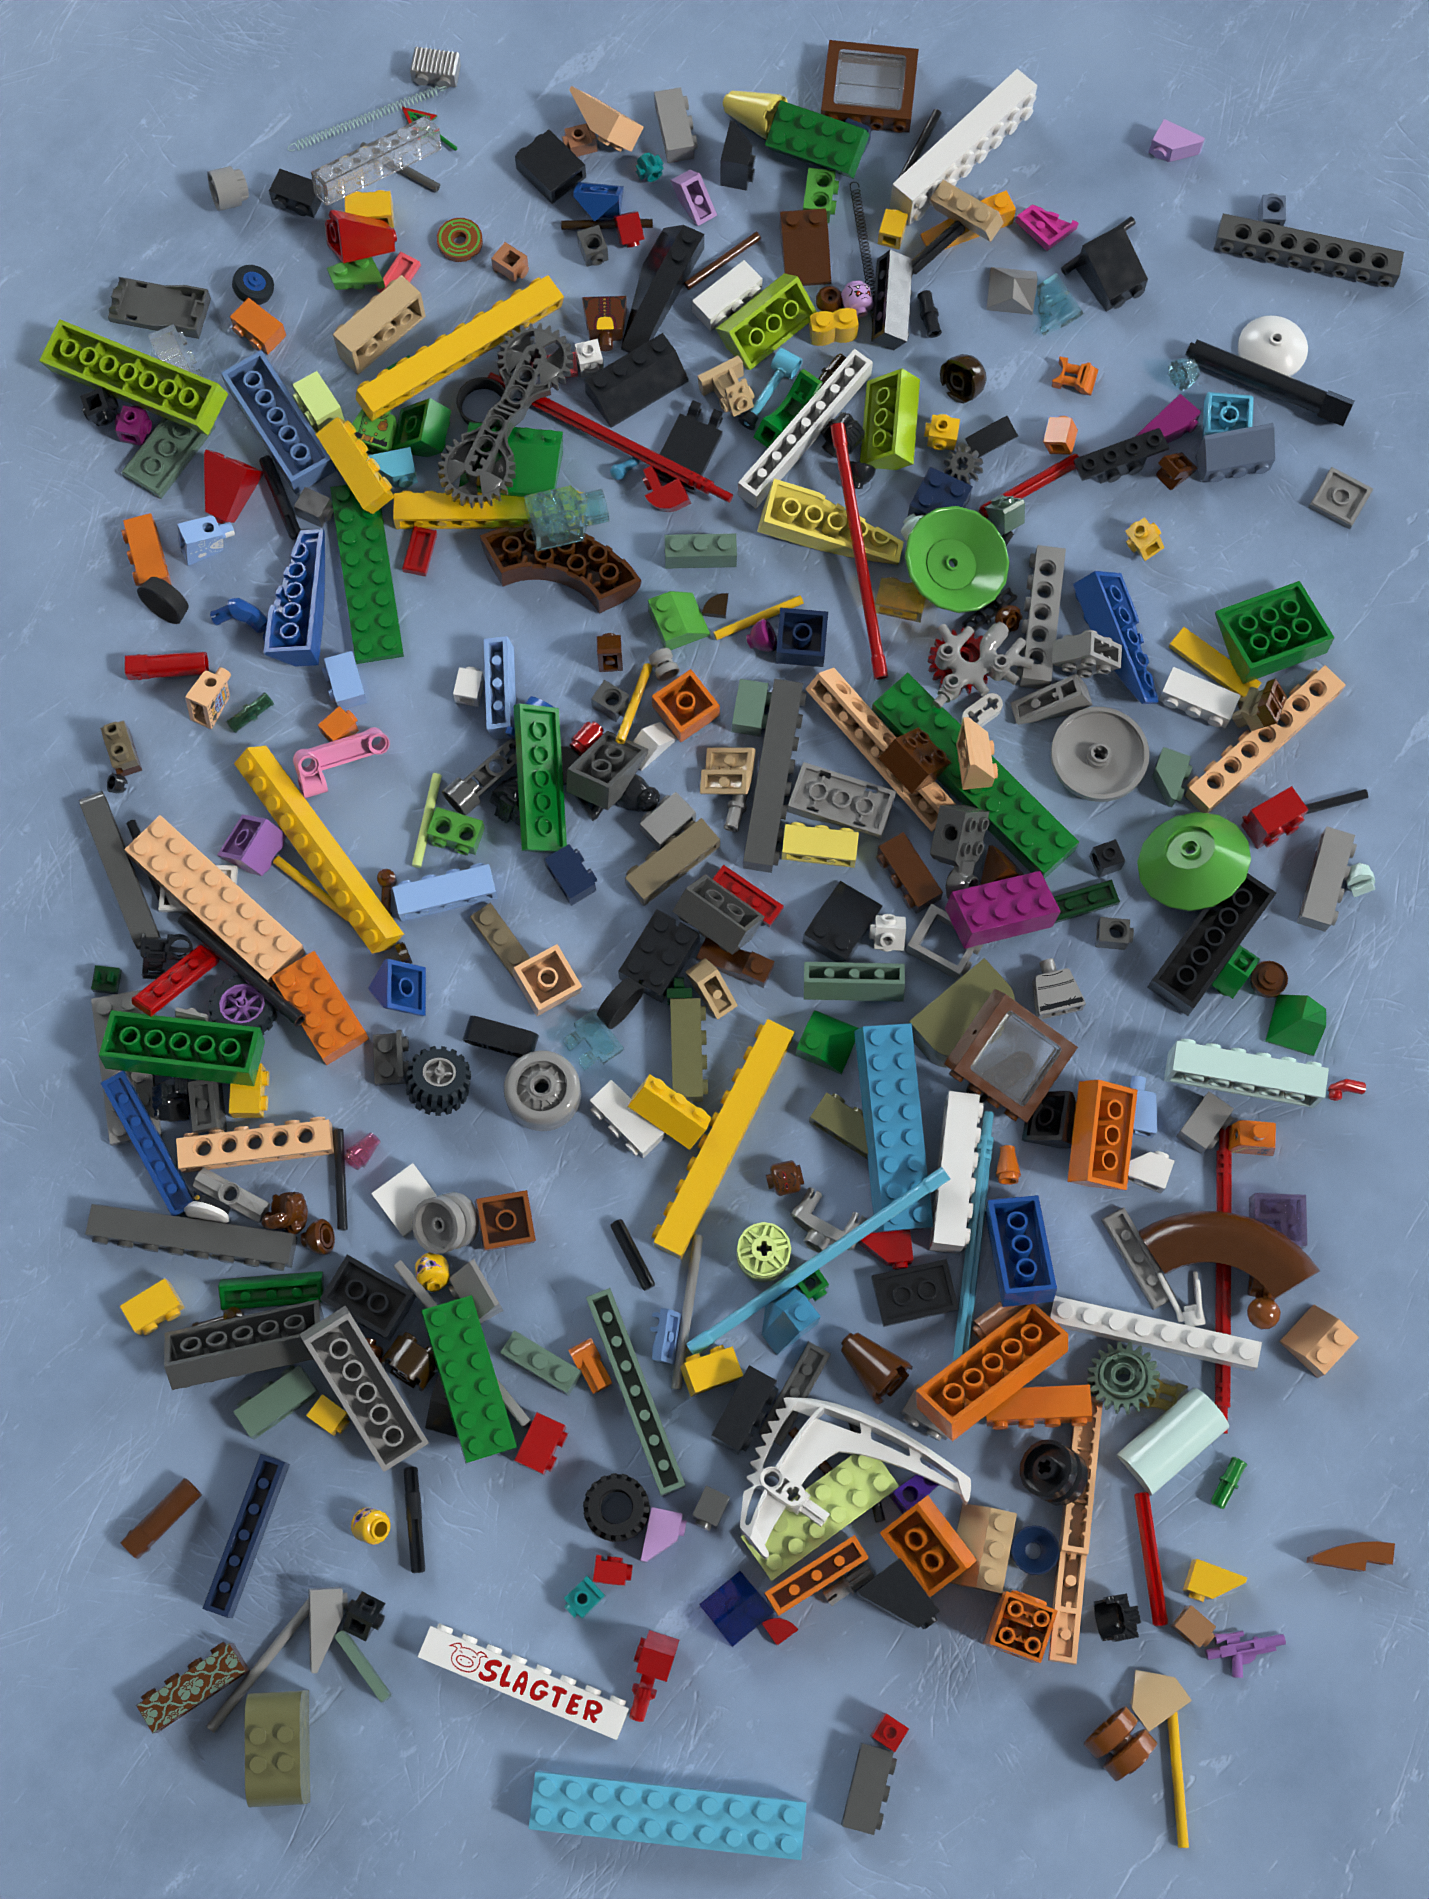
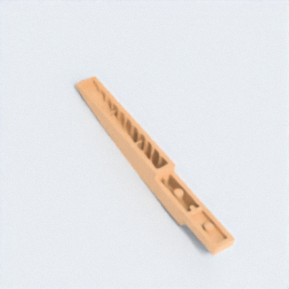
(1074, 1547)

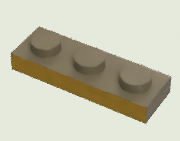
(499, 937)

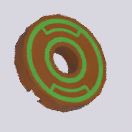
(459, 228)

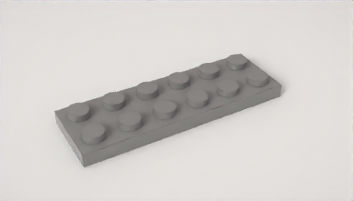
(141, 1082)

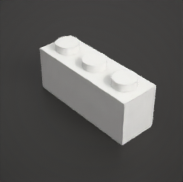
(727, 295)
(1199, 698)
(639, 1133)

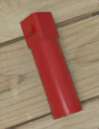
(165, 665)

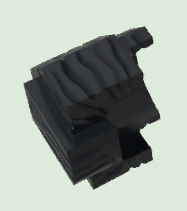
(853, 432)
(506, 800)
(171, 1100)
(1116, 1618)

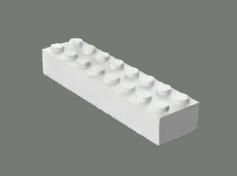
(964, 145)

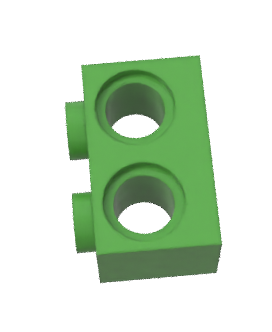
(820, 195)
(458, 826)

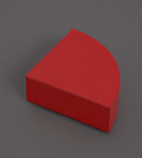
(779, 1629)

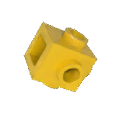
(942, 432)
(1144, 538)

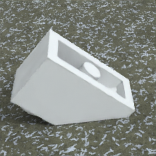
(1151, 1170)

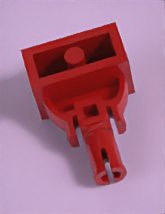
(654, 1661)

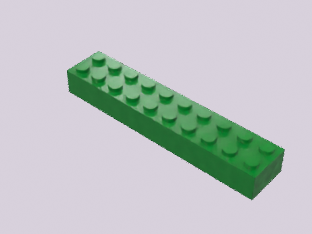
(1014, 812)

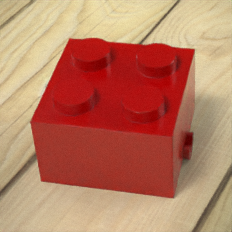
(1274, 817)

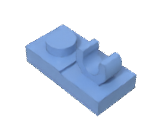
(667, 1336)

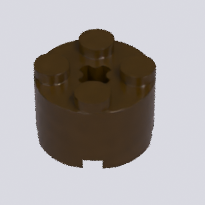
(410, 1361)

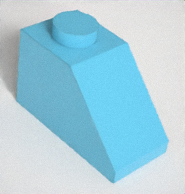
(397, 467)

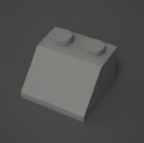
(471, 1281)

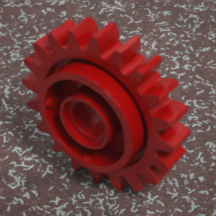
(969, 652)

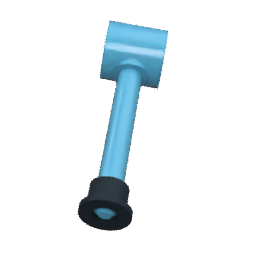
(785, 365)

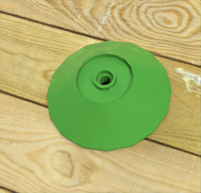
(971, 545)
(1195, 878)

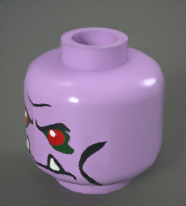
(858, 297)

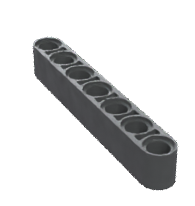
(118, 867)

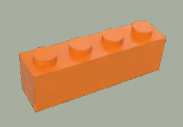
(1043, 1406)
(816, 1575)

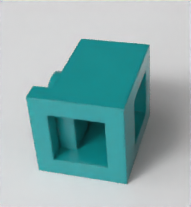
(593, 1594)

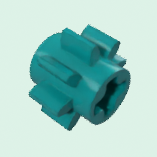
(649, 167)

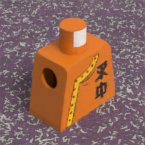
(1252, 1138)

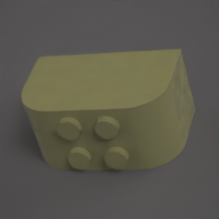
(946, 1018)
(277, 1749)

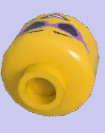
(432, 1271)
(370, 1525)

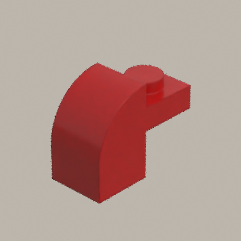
(667, 497)

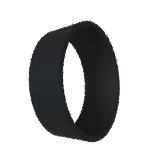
(476, 384)
(163, 600)
(620, 1002)

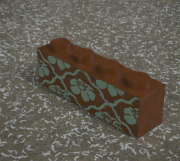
(193, 1687)

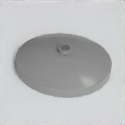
(1101, 734)

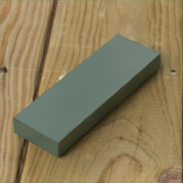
(363, 1665)

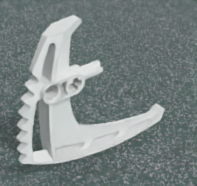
(813, 1446)

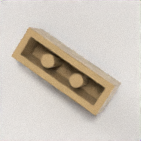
(967, 209)

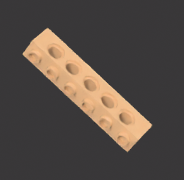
(320, 1144)

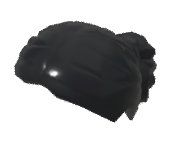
(639, 796)

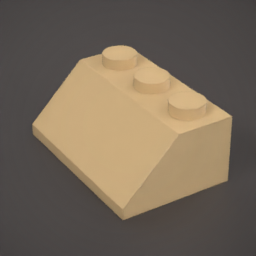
(989, 1538)

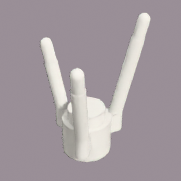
(1192, 1314)

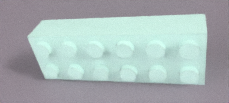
(1246, 1073)

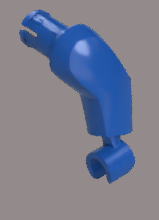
(241, 611)

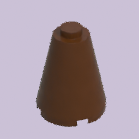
(875, 1366)

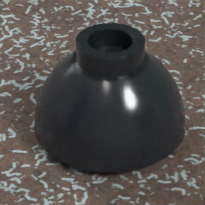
(861, 473)

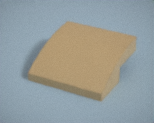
(728, 771)

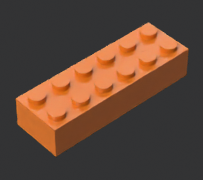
(992, 1371)

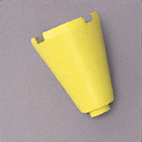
(753, 109)

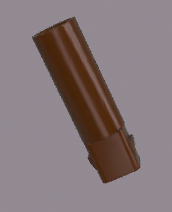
(161, 1518)

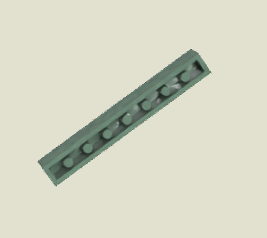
(635, 1392)

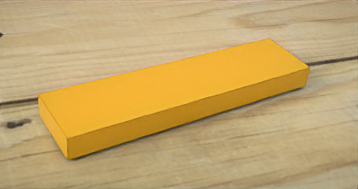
(1210, 662)

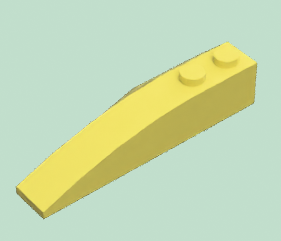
(817, 523)

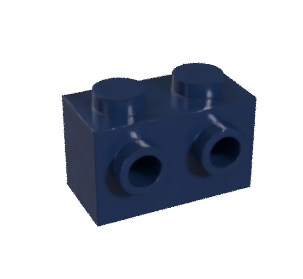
(571, 874)

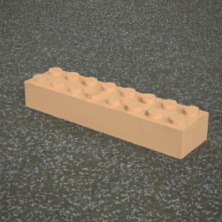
(214, 900)

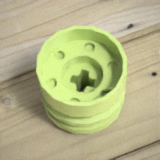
(752, 1262)

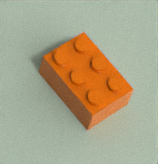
(928, 1546)

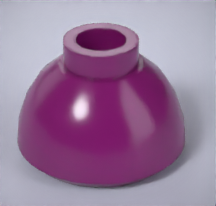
(762, 637)

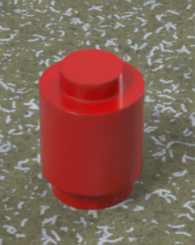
(586, 737)

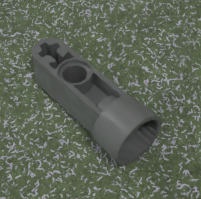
(464, 794)

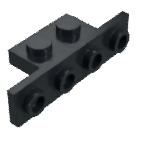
(1121, 458)

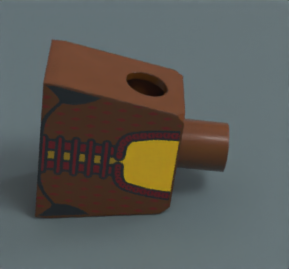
(605, 319)

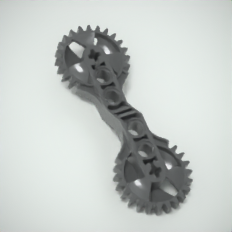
(465, 455)

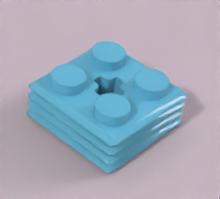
(1236, 407)

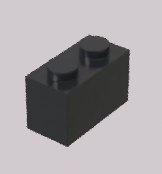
(294, 193)

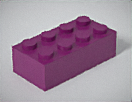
(1002, 909)

